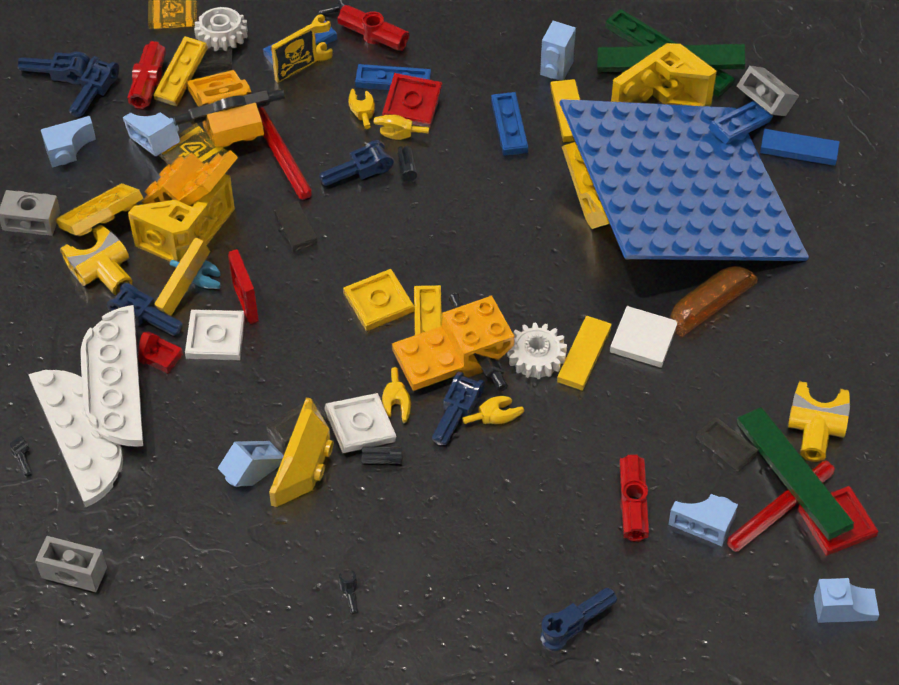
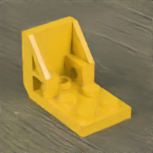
(673, 66)
(585, 189)
(160, 233)

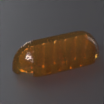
(711, 297)

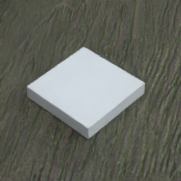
(215, 335)
(643, 336)
(360, 423)

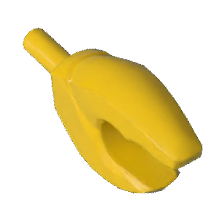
(362, 109)
(397, 127)
(396, 394)
(492, 414)

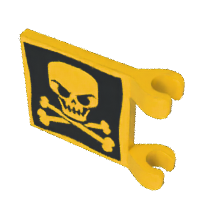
(300, 49)

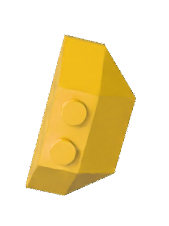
(303, 457)

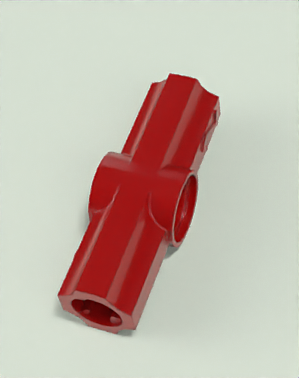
(373, 27)
(146, 75)
(634, 510)

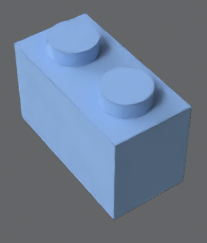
(557, 51)

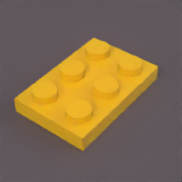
(99, 209)

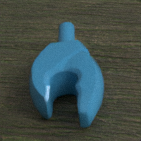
(202, 280)

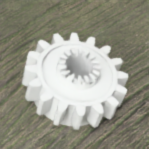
(221, 28)
(537, 351)

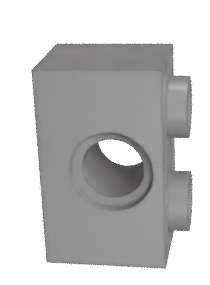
(767, 90)
(29, 212)
(71, 563)

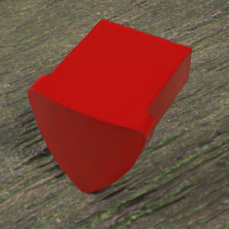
(158, 352)

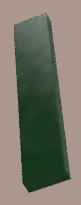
(643, 35)
(717, 56)
(795, 474)

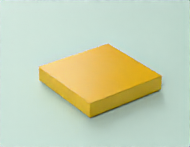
(378, 299)

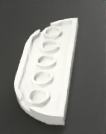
(112, 378)
(89, 456)

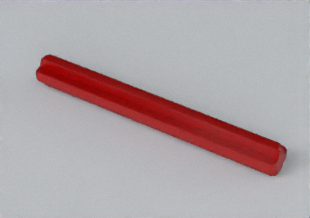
(284, 157)
(772, 512)

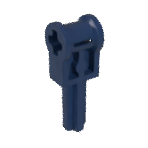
(61, 68)
(94, 81)
(363, 161)
(144, 309)
(458, 402)
(572, 618)

